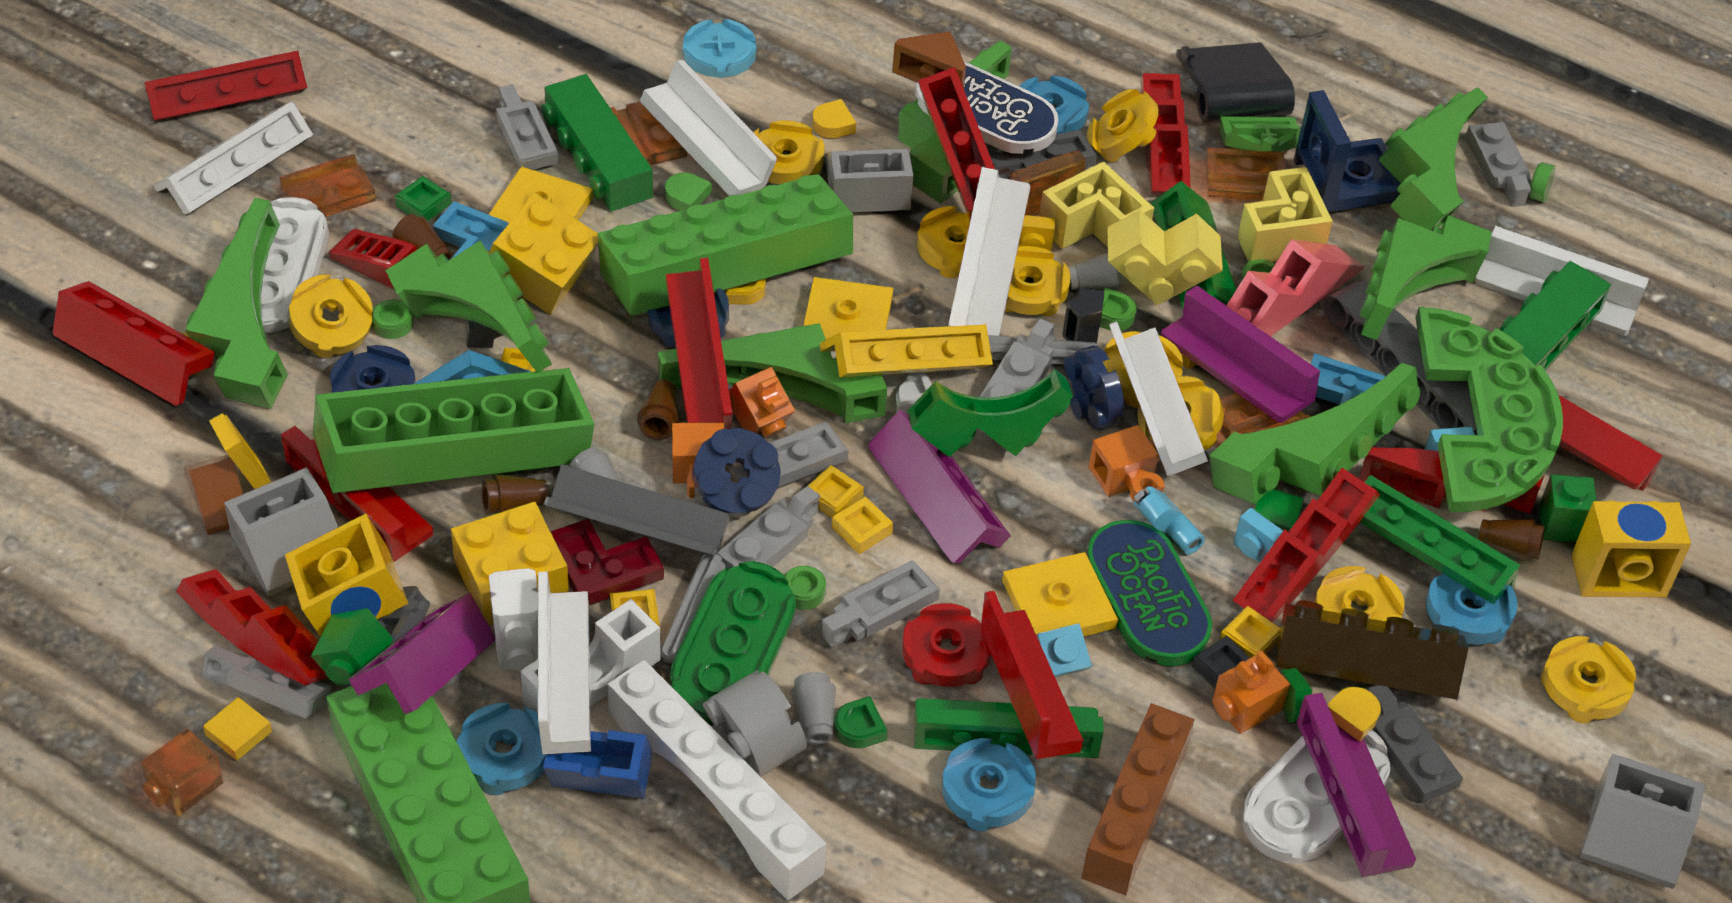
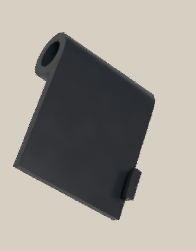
(1238, 81)

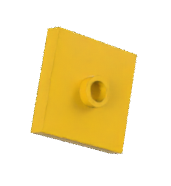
(562, 193)
(848, 306)
(1061, 595)

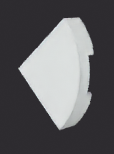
(911, 390)

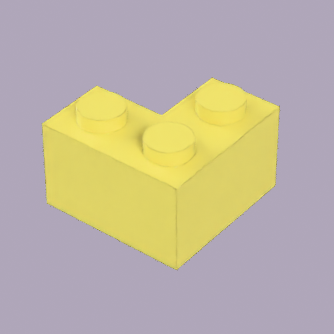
(1090, 204)
(1288, 212)
(1161, 260)

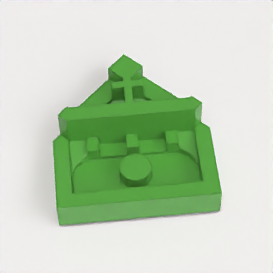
(1260, 133)

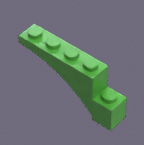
(916, 130)
(1425, 161)
(1419, 259)
(471, 289)
(231, 313)
(801, 369)
(1316, 447)

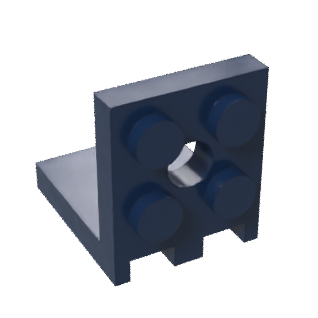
(1332, 157)

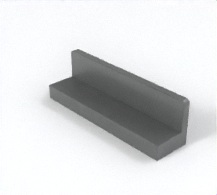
(639, 510)

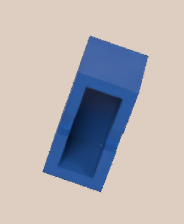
(615, 765)

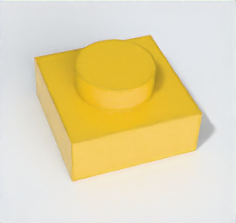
(1037, 232)

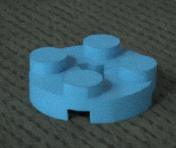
(1065, 94)
(1479, 625)
(508, 770)
(982, 806)

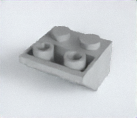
(871, 179)
(275, 522)
(1642, 820)

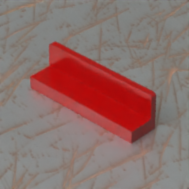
(225, 85)
(129, 340)
(699, 346)
(1607, 447)
(391, 516)
(1029, 681)

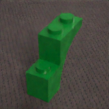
(1012, 420)

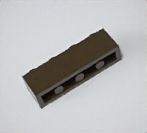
(1371, 650)

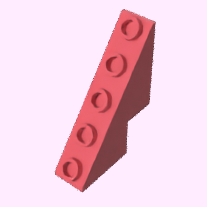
(1295, 284)

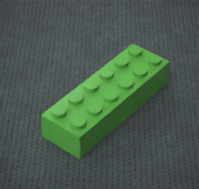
(741, 236)
(450, 429)
(426, 800)

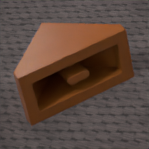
(926, 56)
(212, 485)

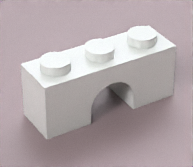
(618, 644)

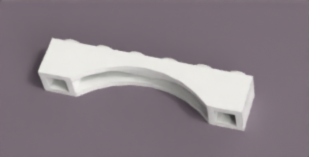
(767, 827)

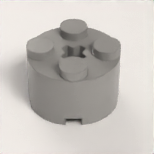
(756, 723)

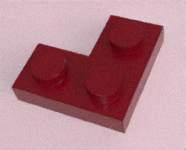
(603, 570)

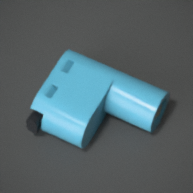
(1169, 519)

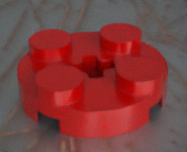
(941, 666)

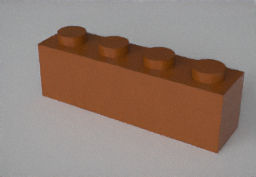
(1137, 799)

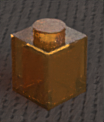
(181, 773)

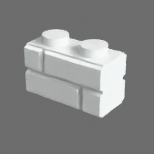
(515, 617)

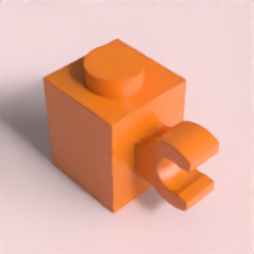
(761, 403)
(686, 442)
(1125, 462)
(1250, 692)

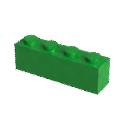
(597, 142)
(1557, 313)

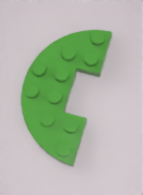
(1512, 408)

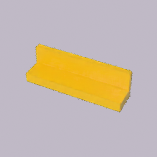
(910, 350)

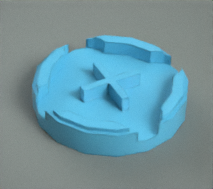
(719, 48)

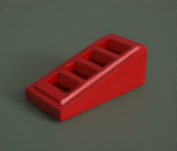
(366, 263)

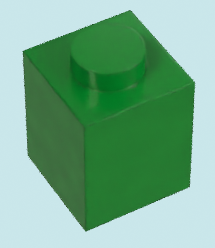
(1565, 506)
(350, 644)

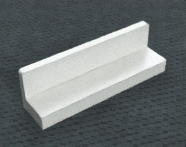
(710, 131)
(236, 158)
(990, 252)
(1522, 264)
(1160, 400)
(563, 670)

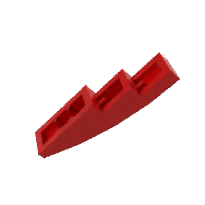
(1169, 150)
(1420, 476)
(1307, 546)
(244, 619)

